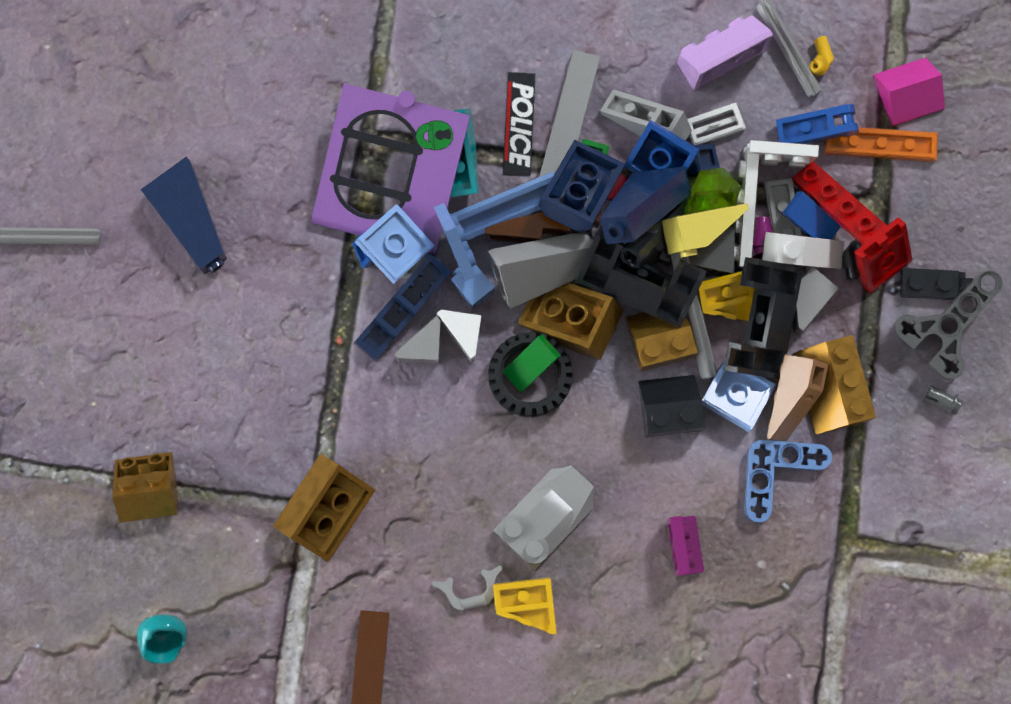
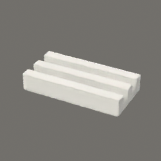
(720, 134)

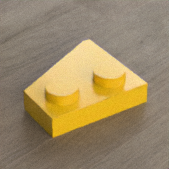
(726, 297)
(527, 602)

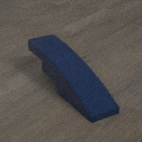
(402, 307)

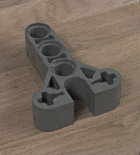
(950, 343)

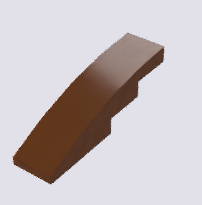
(528, 228)
(370, 657)

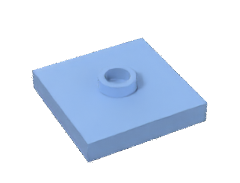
(394, 243)
(738, 397)

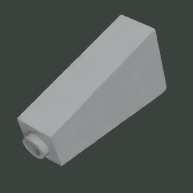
(538, 266)

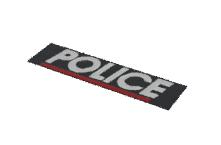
(519, 123)

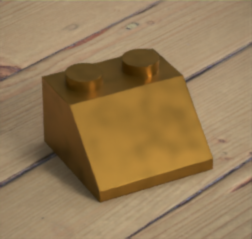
(659, 342)

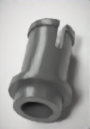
(943, 400)

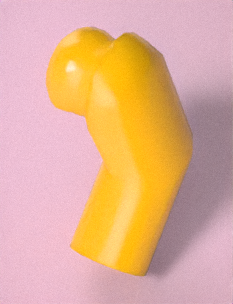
(824, 57)

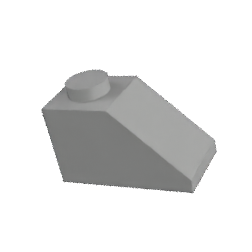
(813, 295)

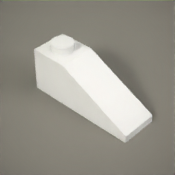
(803, 250)

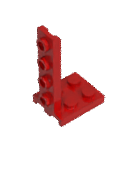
(883, 247)

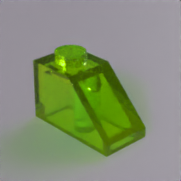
(712, 191)

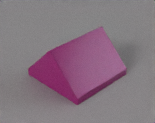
(910, 91)

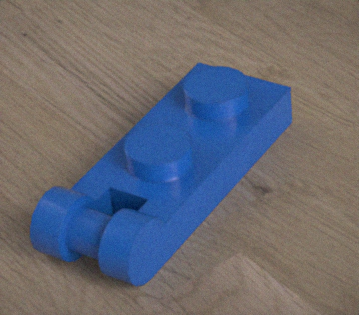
(817, 125)

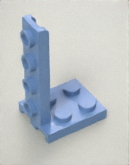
(474, 219)

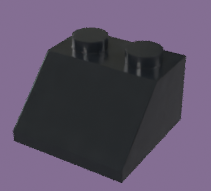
(671, 406)

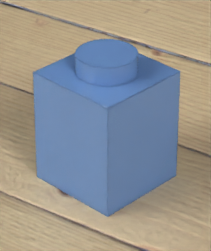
(473, 290)

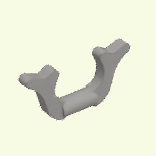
(474, 601)

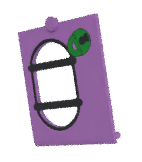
(434, 165)

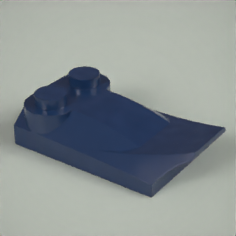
(580, 187)

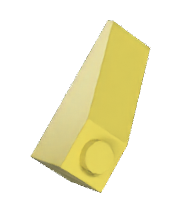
(698, 230)

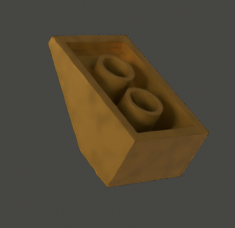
(574, 318)

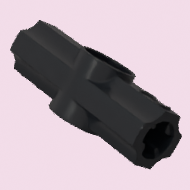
(651, 241)

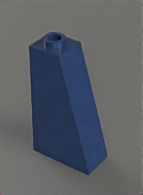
(643, 202)
(184, 209)

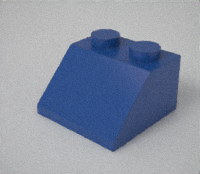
(660, 150)

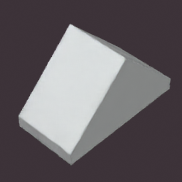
(463, 329)

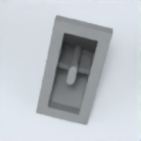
(423, 346)

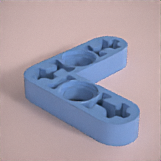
(775, 460)

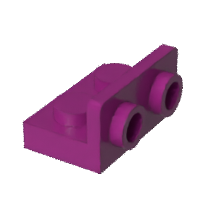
(685, 545)

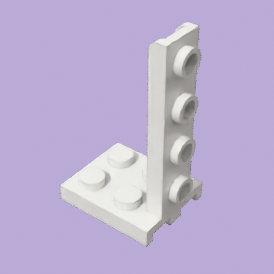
(770, 154)

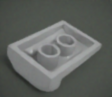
(547, 515)

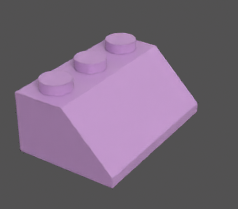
(723, 51)

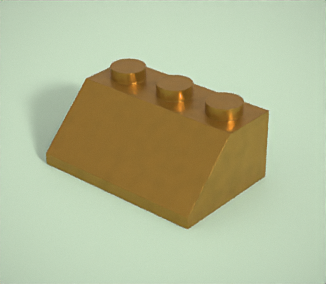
(845, 390)
(324, 507)

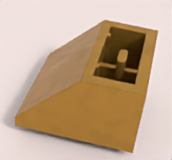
(145, 487)

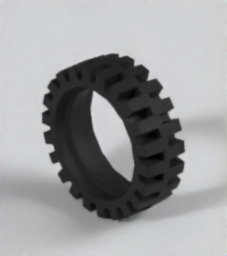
(517, 406)

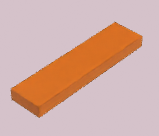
(885, 145)

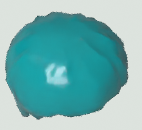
(161, 638)

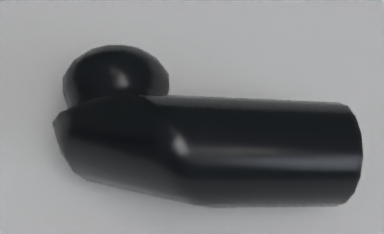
(849, 260)

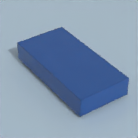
(810, 217)

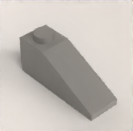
(636, 113)

